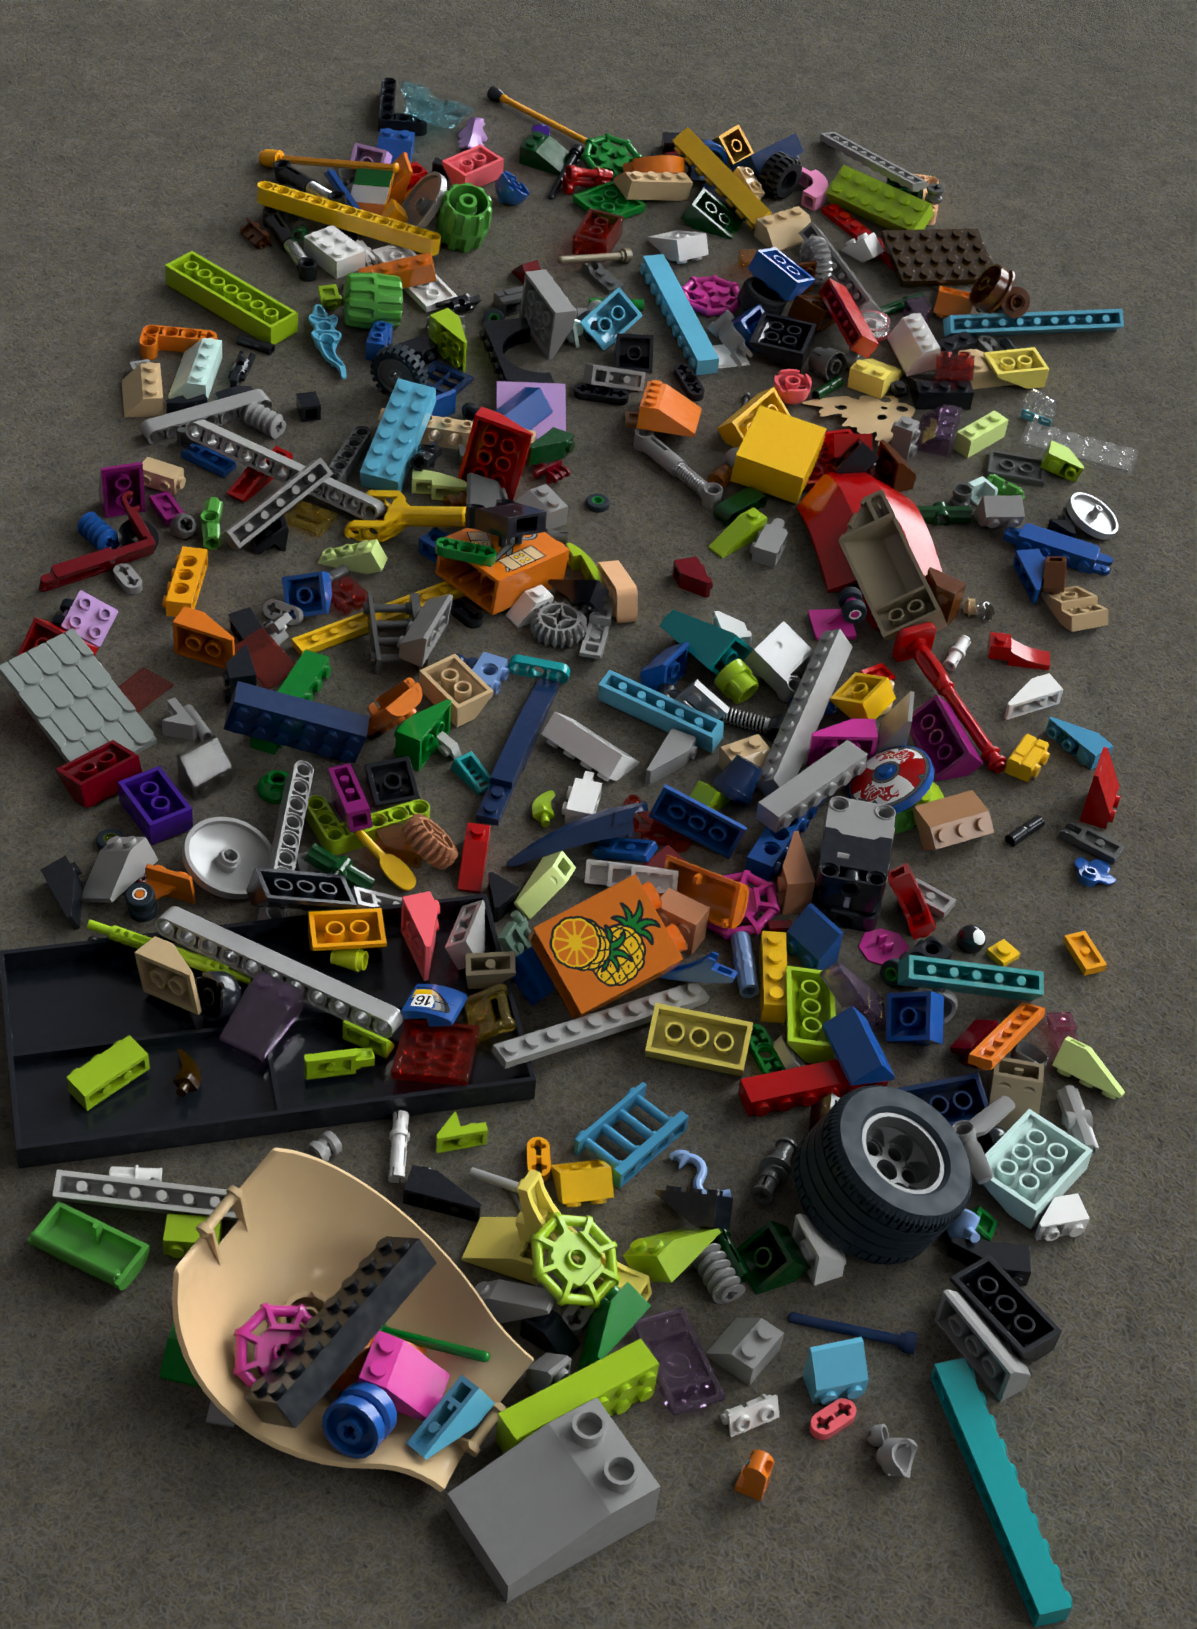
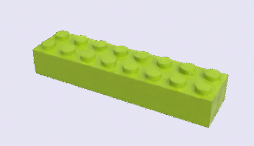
(231, 298)

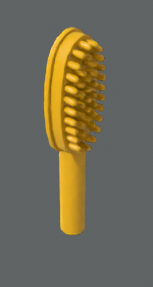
(391, 866)

